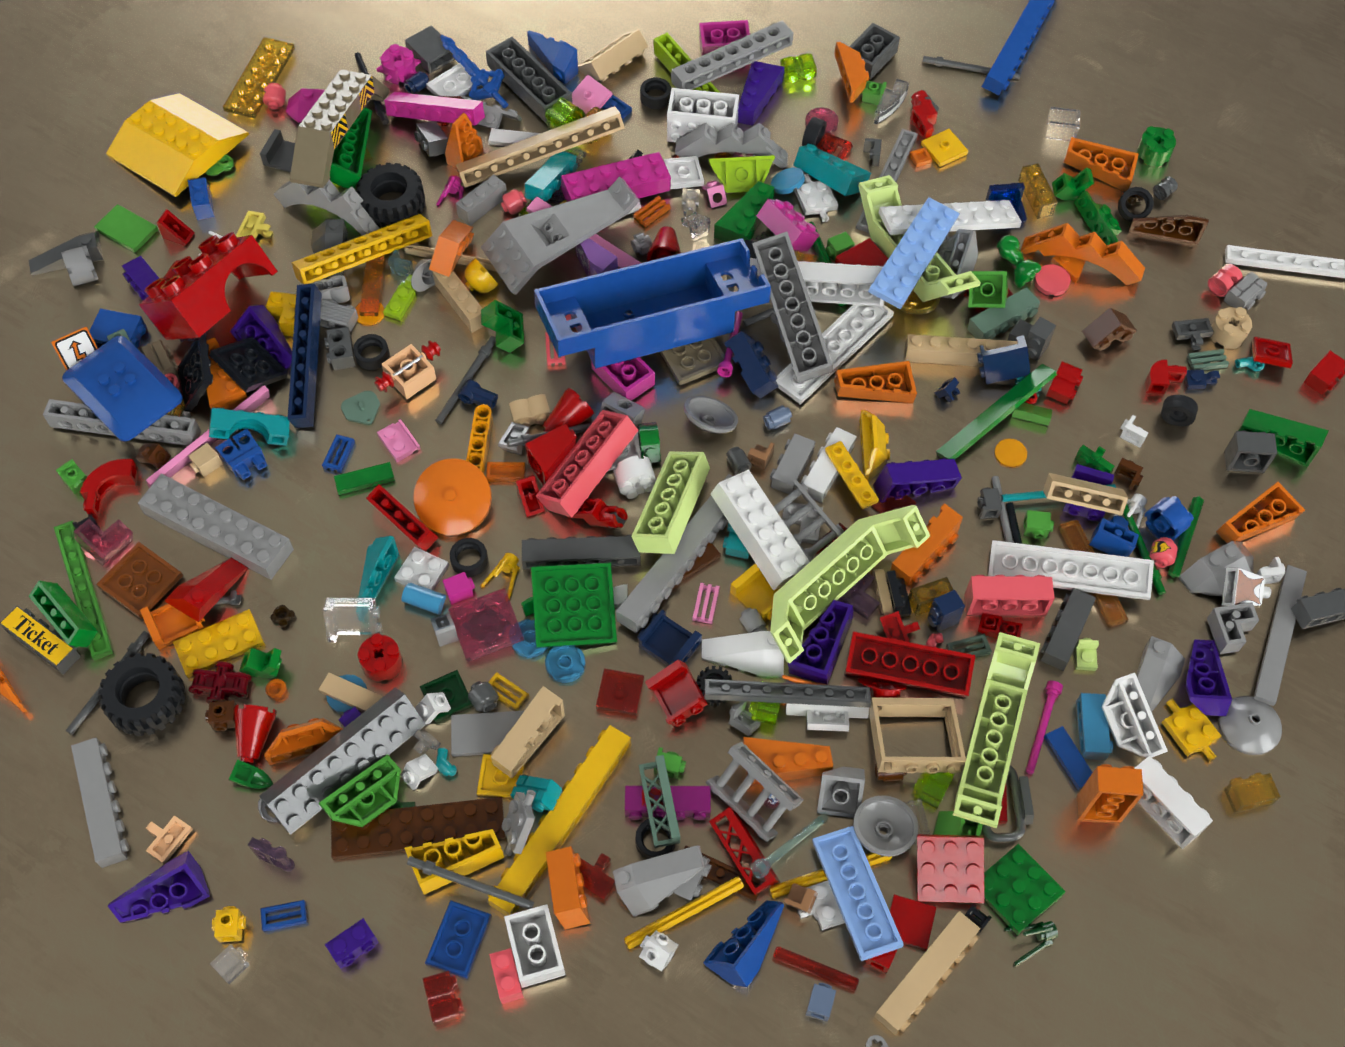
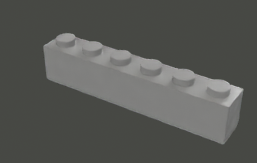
(99, 802)

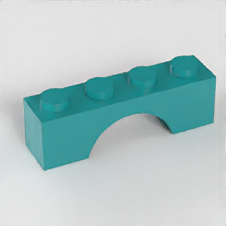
(272, 427)

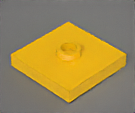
(944, 147)

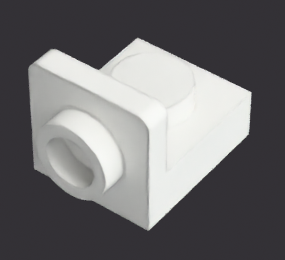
(1132, 433)
(1273, 572)

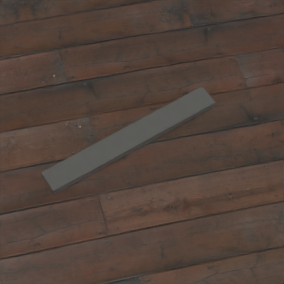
(787, 693)

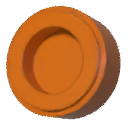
(276, 689)

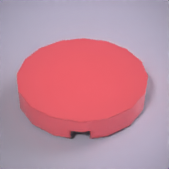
(1052, 280)

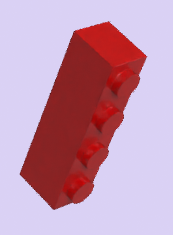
(402, 517)

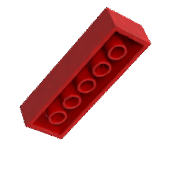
(910, 664)

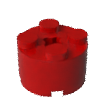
(380, 657)

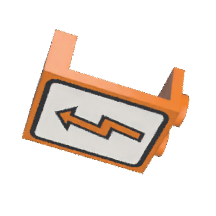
(74, 347)

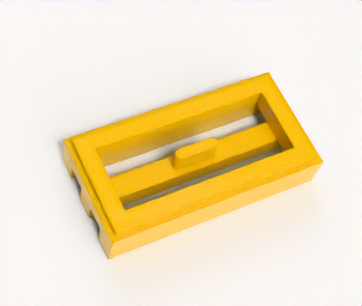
(519, 701)

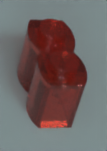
(442, 997)

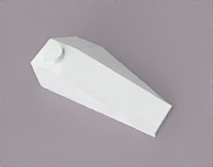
(747, 652)

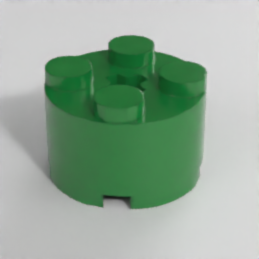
(1156, 146)

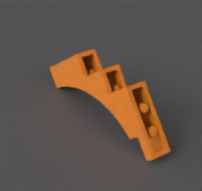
(1090, 247)

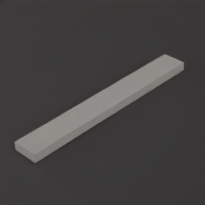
(893, 165)
(1279, 636)

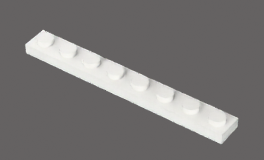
(1285, 261)

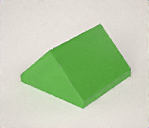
(991, 292)

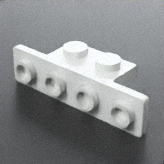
(827, 717)

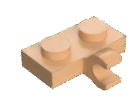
(167, 839)

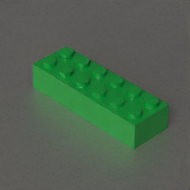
(350, 152)

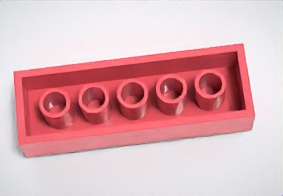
(587, 463)

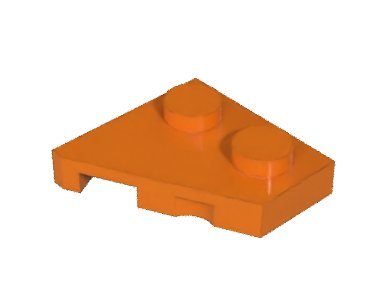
(1071, 265)

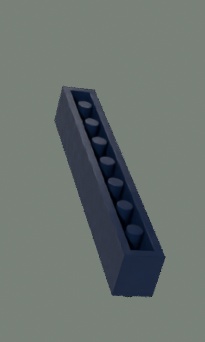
(304, 356)

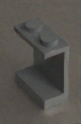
(278, 152)

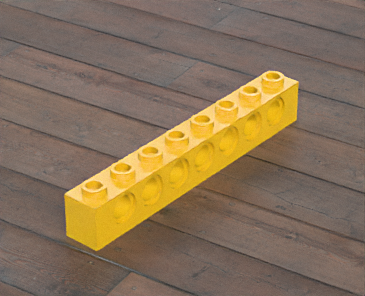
(361, 249)

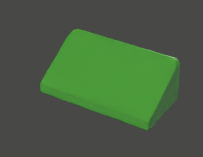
(1033, 414)

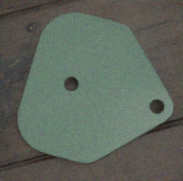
(363, 412)

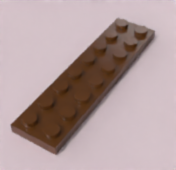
(415, 826)

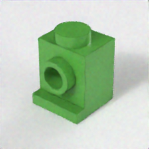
(873, 92)
(72, 476)
(673, 762)

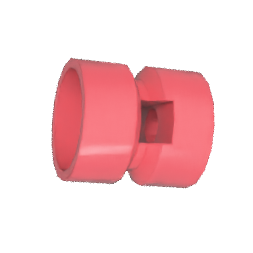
(1224, 280)

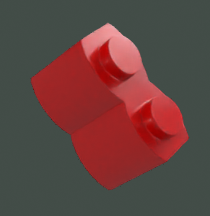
(1064, 383)

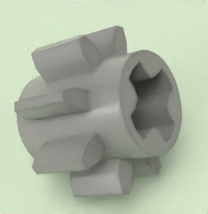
(641, 243)

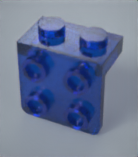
(1011, 192)

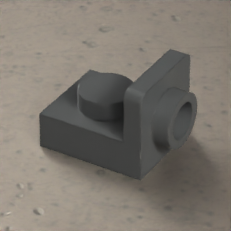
(873, 147)

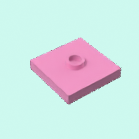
(590, 94)

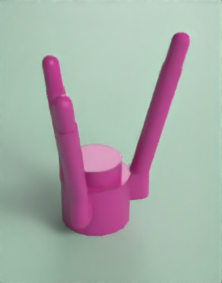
(452, 186)

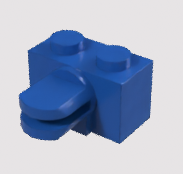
(1114, 537)

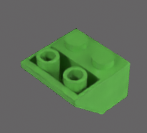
(952, 825)

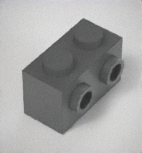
(431, 138)

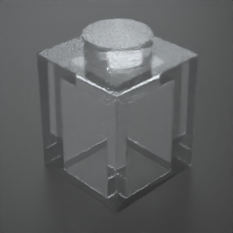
(230, 963)

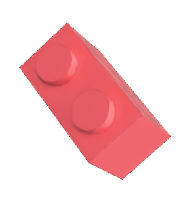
(506, 976)

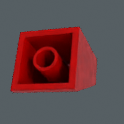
(549, 450)

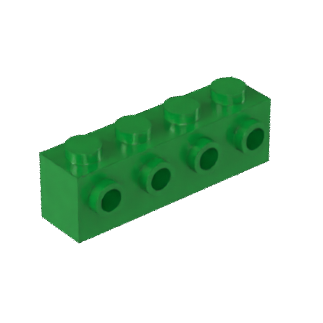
(63, 614)

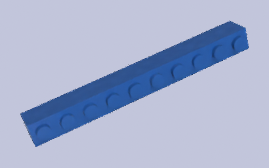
(1015, 45)

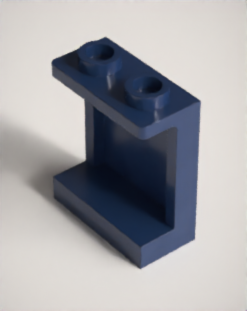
(1004, 362)
(668, 640)

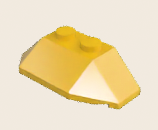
(873, 444)

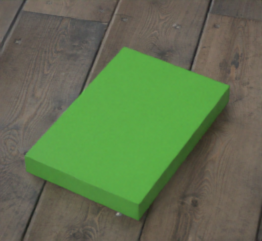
(126, 228)

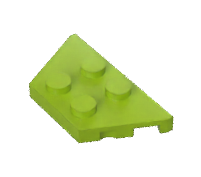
(741, 173)

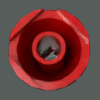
(664, 244)
(568, 411)
(252, 730)

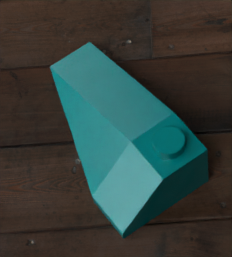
(378, 564)

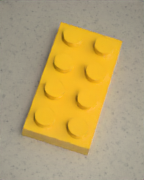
(218, 642)

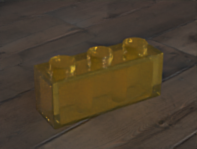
(1038, 191)

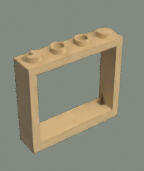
(917, 708)

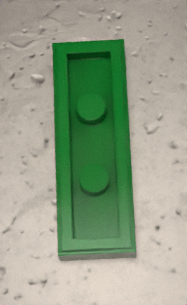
(364, 478)

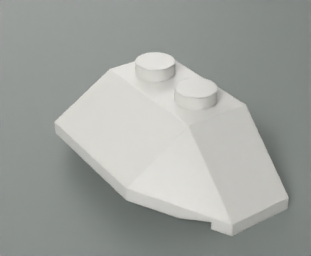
(1132, 718)

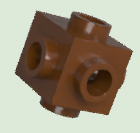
(221, 715)

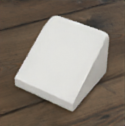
(620, 594)

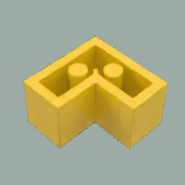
(283, 308)

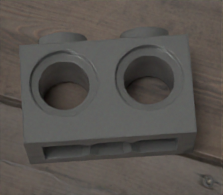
(340, 348)

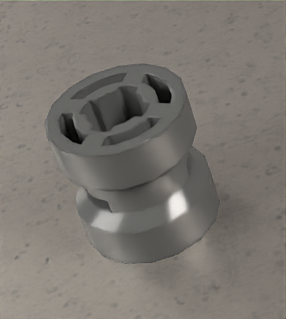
(1165, 188)

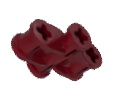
(220, 683)

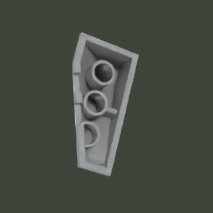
(1158, 670)

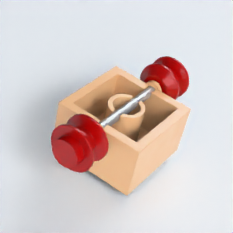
(409, 370)

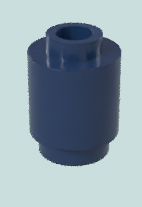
(416, 82)

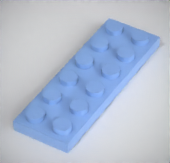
(857, 893)

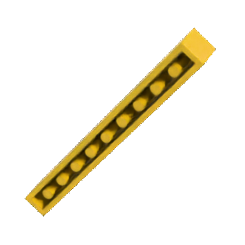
(560, 821)

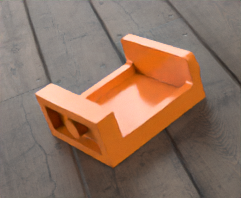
(168, 625)

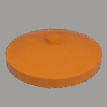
(452, 497)

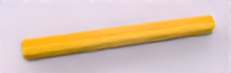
(816, 877)
(685, 911)

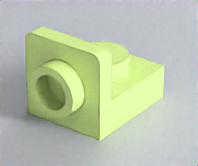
(1086, 654)

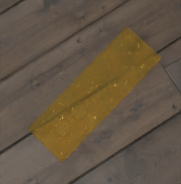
(261, 70)

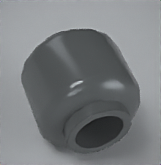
(483, 696)

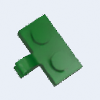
(1094, 460)

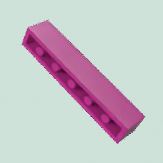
(433, 107)

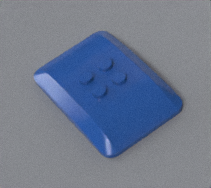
(122, 388)

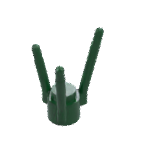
(1044, 932)

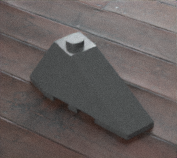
(327, 235)
(53, 260)

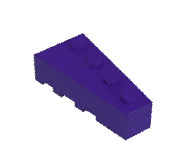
(823, 644)

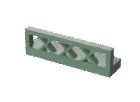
(666, 796)

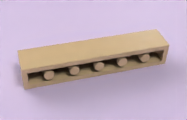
(948, 349)
(927, 972)

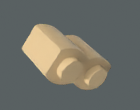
(530, 410)

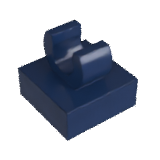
(947, 388)

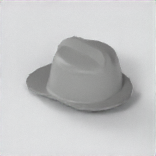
(422, 276)

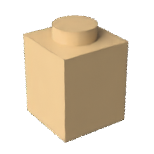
(204, 460)

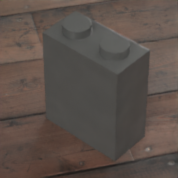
(429, 49)

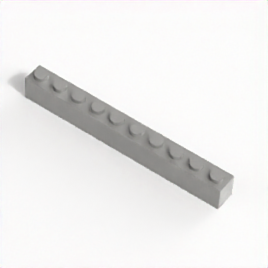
(671, 567)

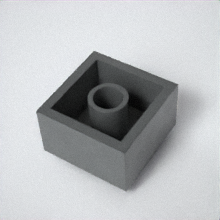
(1250, 451)

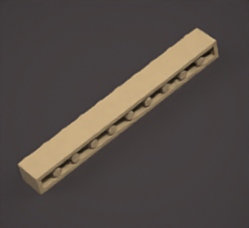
(540, 146)

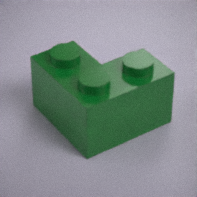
(506, 323)

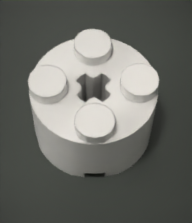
(634, 476)

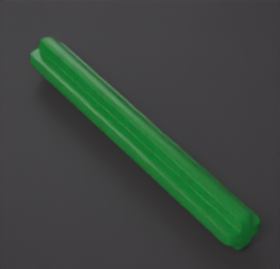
(1186, 537)

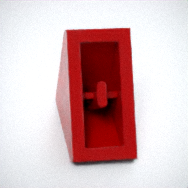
(174, 229)
(527, 491)

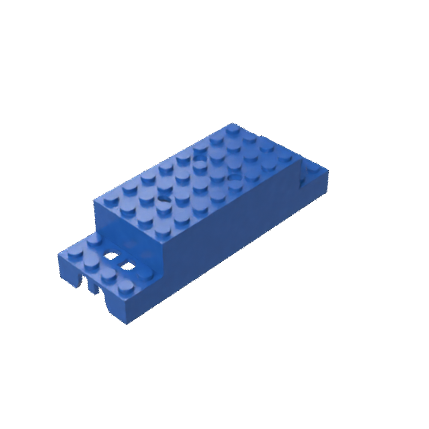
(668, 303)

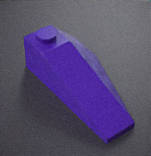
(263, 327)

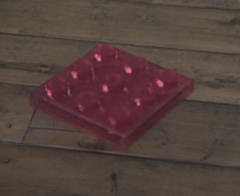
(486, 624)

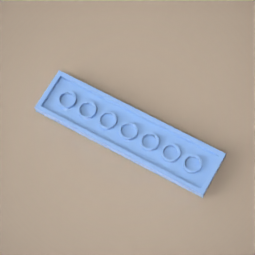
(914, 253)

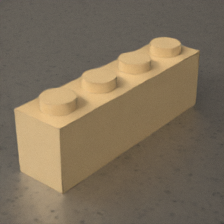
(460, 299)
(1085, 494)

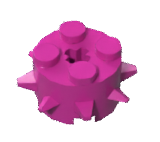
(398, 64)

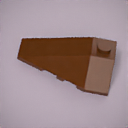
(1176, 227)

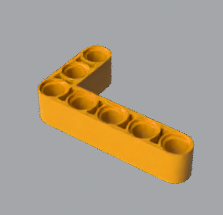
(480, 439)

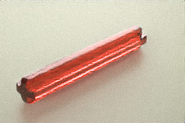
(816, 968)

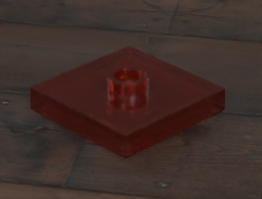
(620, 692)

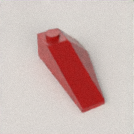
(202, 592)

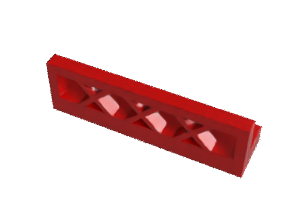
(747, 841)

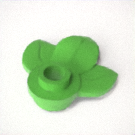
(221, 165)

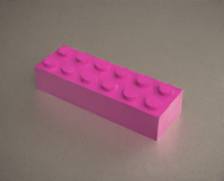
(643, 174)

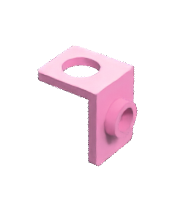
(715, 187)

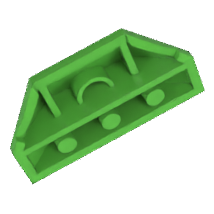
(365, 794)

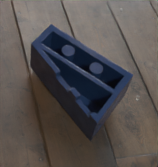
(753, 363)

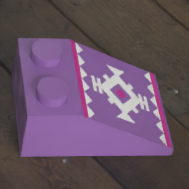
(595, 258)

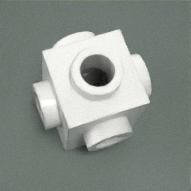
(658, 950)

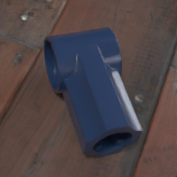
(475, 394)

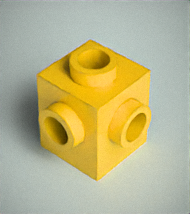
(228, 924)

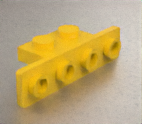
(851, 475)

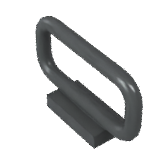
(1022, 806)

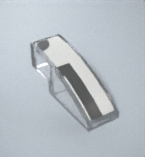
(891, 100)

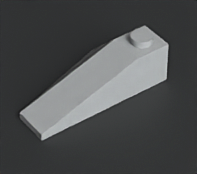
(653, 879)

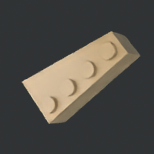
(528, 732)

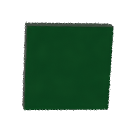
(454, 690)

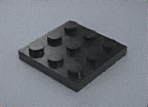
(249, 364)
(195, 373)

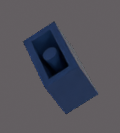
(946, 611)

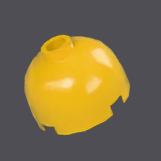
(479, 278)

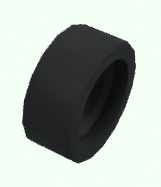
(657, 84)
(814, 131)
(1145, 194)
(366, 341)
(469, 543)
(646, 853)

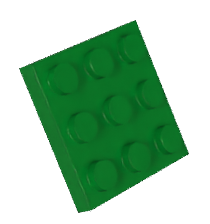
(1019, 889)

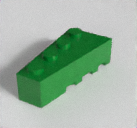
(742, 218)
(1293, 439)

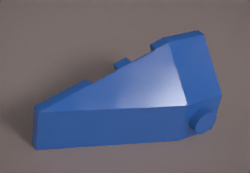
(557, 57)
(744, 952)

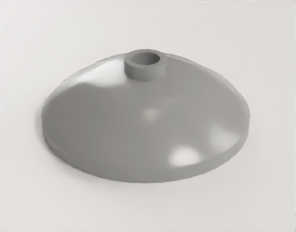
(710, 414)
(1244, 733)
(890, 816)

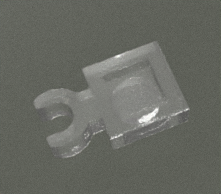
(690, 200)

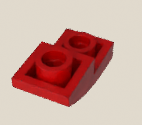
(993, 624)

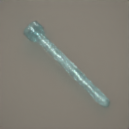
(762, 866)

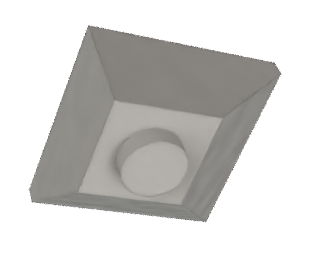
(841, 791)

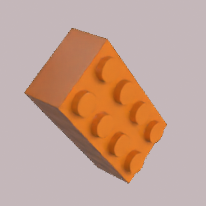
(1110, 793)

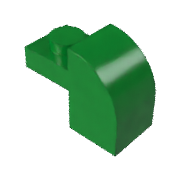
(1071, 187)
(649, 441)
(261, 664)

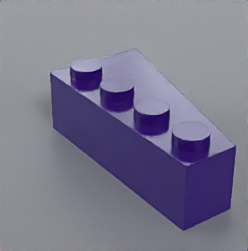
(758, 89)
(139, 275)
(916, 478)

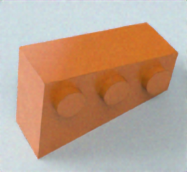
(567, 887)

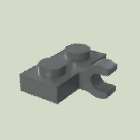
(1193, 330)

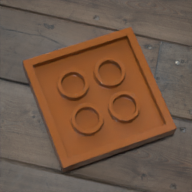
(139, 579)

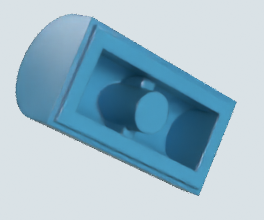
(423, 598)

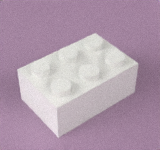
(534, 946)

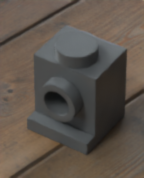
(989, 503)

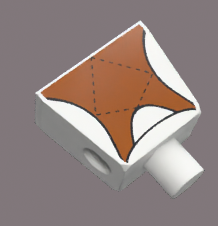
(1243, 588)

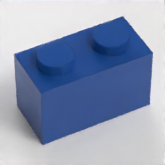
(201, 198)

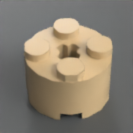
(1231, 327)

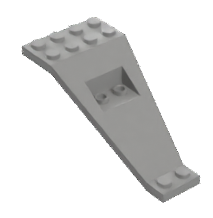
(537, 238)

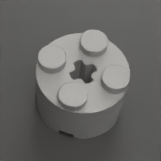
(79, 266)

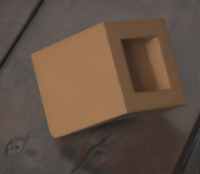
(761, 455)
(801, 898)

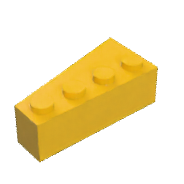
(456, 855)

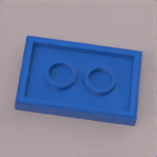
(458, 939)

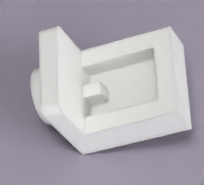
(431, 706)
(418, 770)

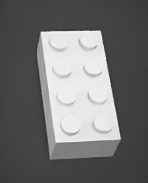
(1170, 804)

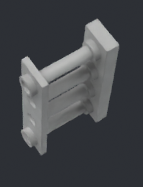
(836, 531)
(765, 776)

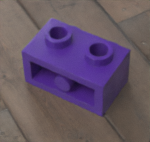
(351, 943)

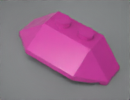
(302, 102)

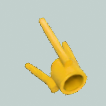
(507, 565)

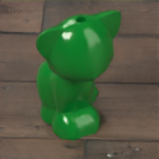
(1025, 269)

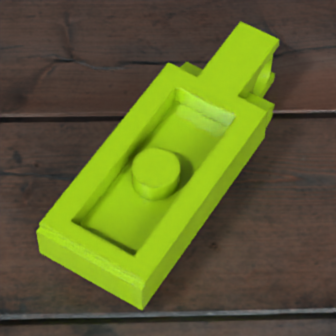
(400, 300)

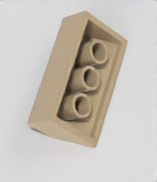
(614, 55)

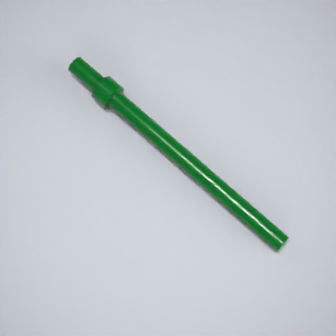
(1144, 552)

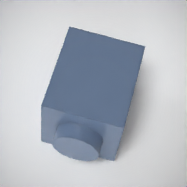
(821, 1001)

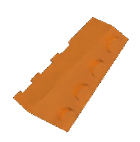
(224, 390)
(791, 759)

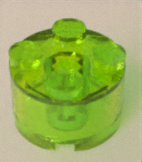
(563, 113)

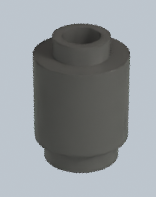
(738, 460)

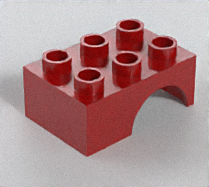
(196, 294)

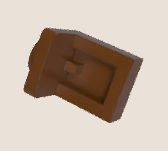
(153, 454)
(1130, 471)

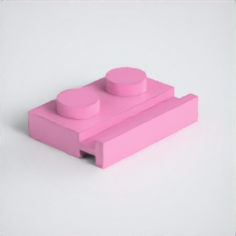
(398, 440)

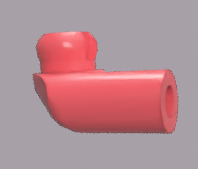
(934, 639)

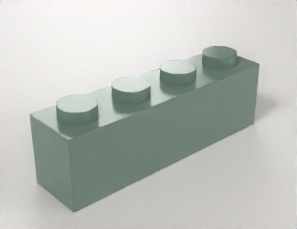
(999, 320)

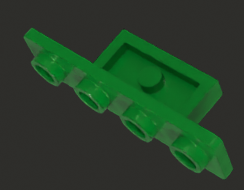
(1098, 218)

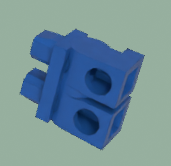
(244, 456)

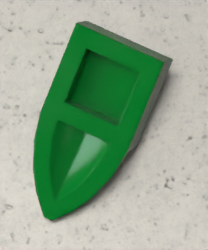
(249, 776)

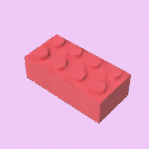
(1009, 595)

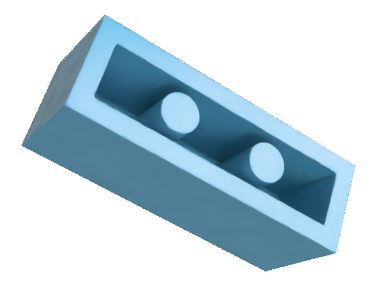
(1093, 727)

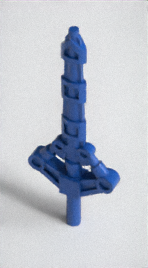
(479, 77)

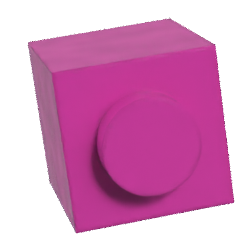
(458, 588)

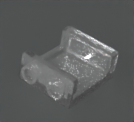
(351, 617)

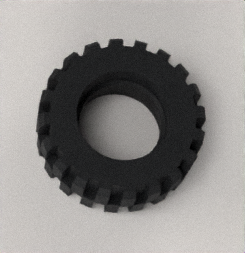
(391, 179)
(131, 673)

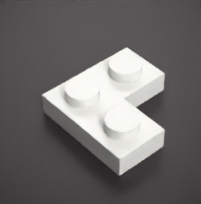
(805, 521)

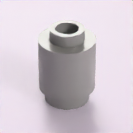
(752, 621)

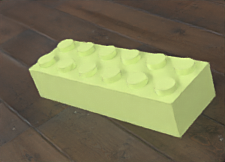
(671, 502)

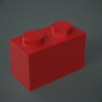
(1326, 372)

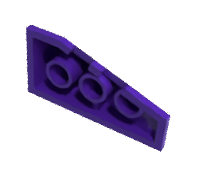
(1206, 680)
(169, 887)

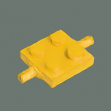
(1191, 729)

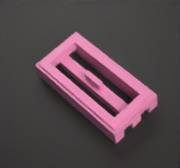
(708, 589)

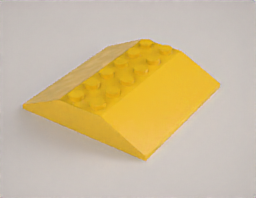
(173, 141)

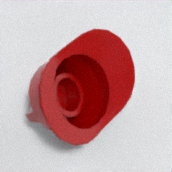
(882, 689)

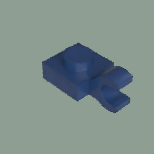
(1198, 380)

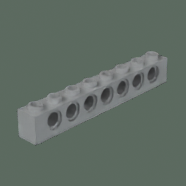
(732, 56)
(80, 418)

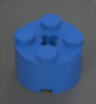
(1168, 518)

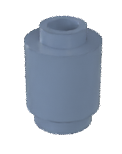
(777, 417)

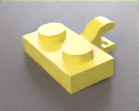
(254, 225)

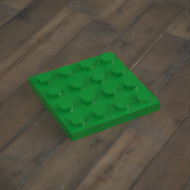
(573, 605)

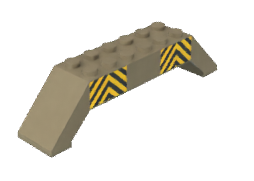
(328, 124)

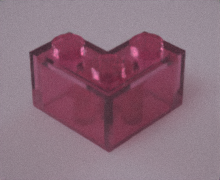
(103, 544)

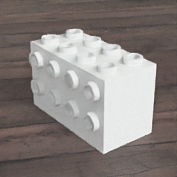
(693, 108)

